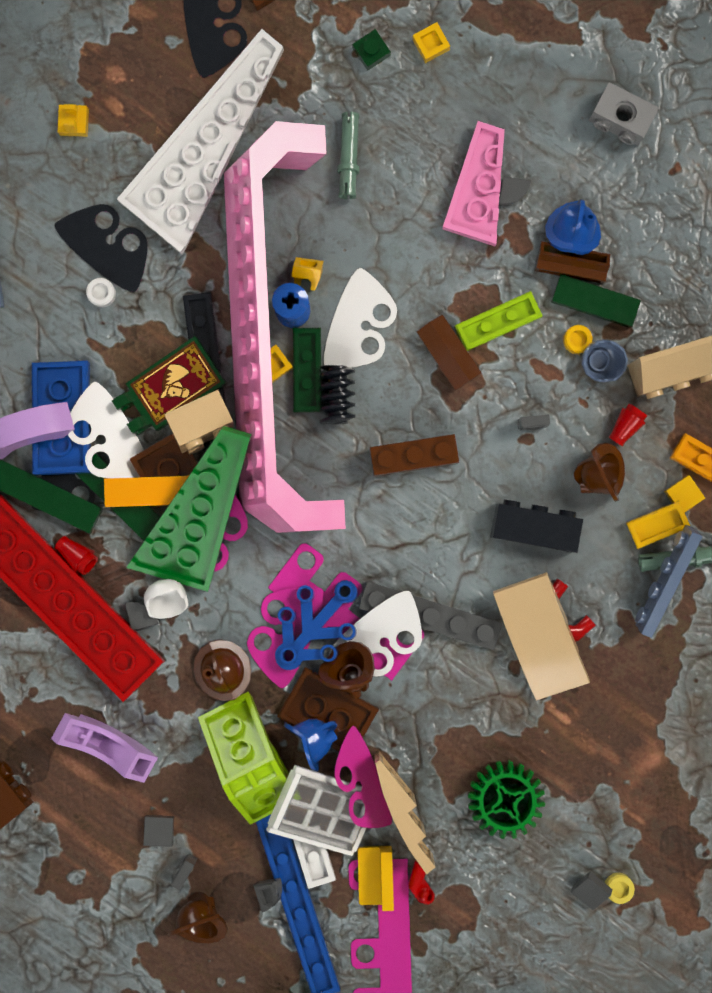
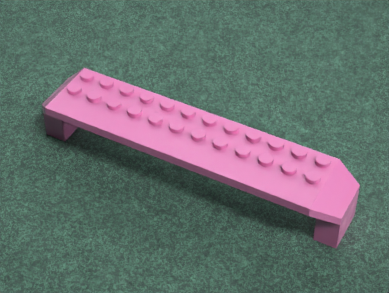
(260, 487)

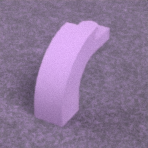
(34, 426)
(106, 743)

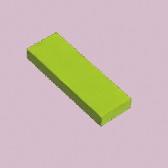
(498, 321)

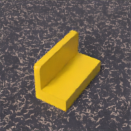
(376, 876)

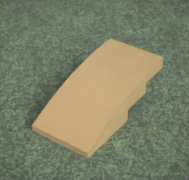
(541, 636)
(400, 803)

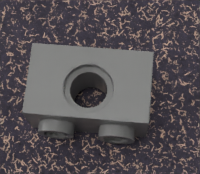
(639, 114)

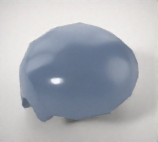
(604, 361)

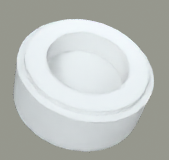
(101, 292)

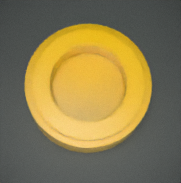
(577, 339)

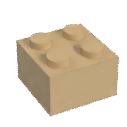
(198, 421)

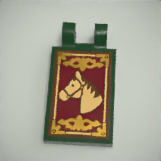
(169, 384)

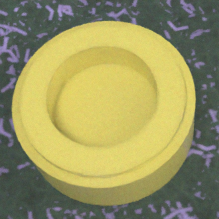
(622, 888)

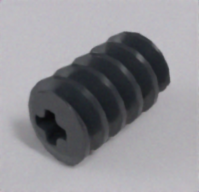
(337, 394)

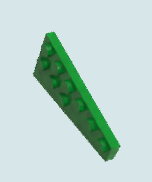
(192, 528)

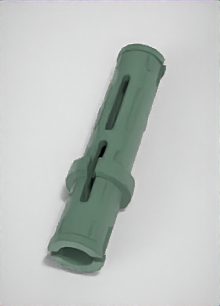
(348, 164)
(653, 561)

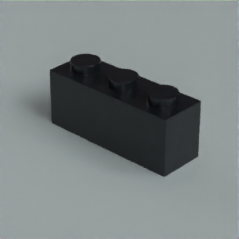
(537, 526)

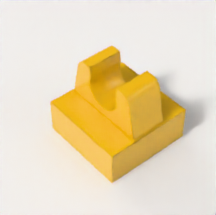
(73, 120)
(307, 269)

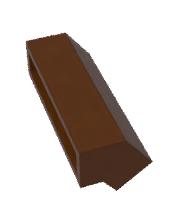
(587, 267)
(449, 352)

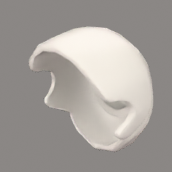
(165, 599)

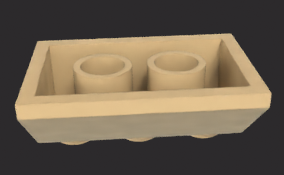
(672, 368)

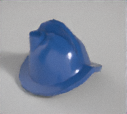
(573, 228)
(316, 739)

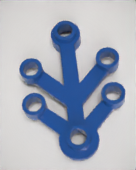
(312, 628)

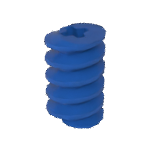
(282, 299)

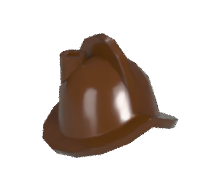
(601, 471)
(222, 669)
(350, 670)
(199, 920)

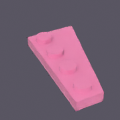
(476, 195)

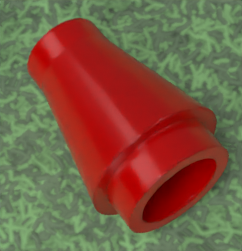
(627, 424)
(76, 555)

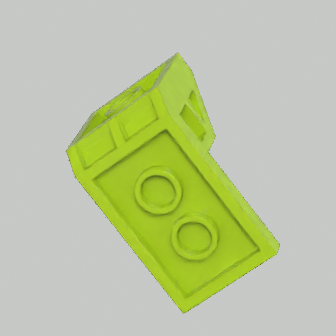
(244, 757)

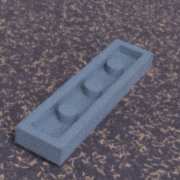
(672, 571)

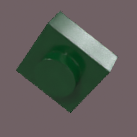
(371, 49)

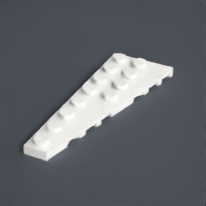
(187, 168)

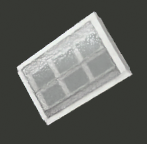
(317, 812)

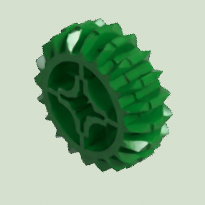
(518, 821)

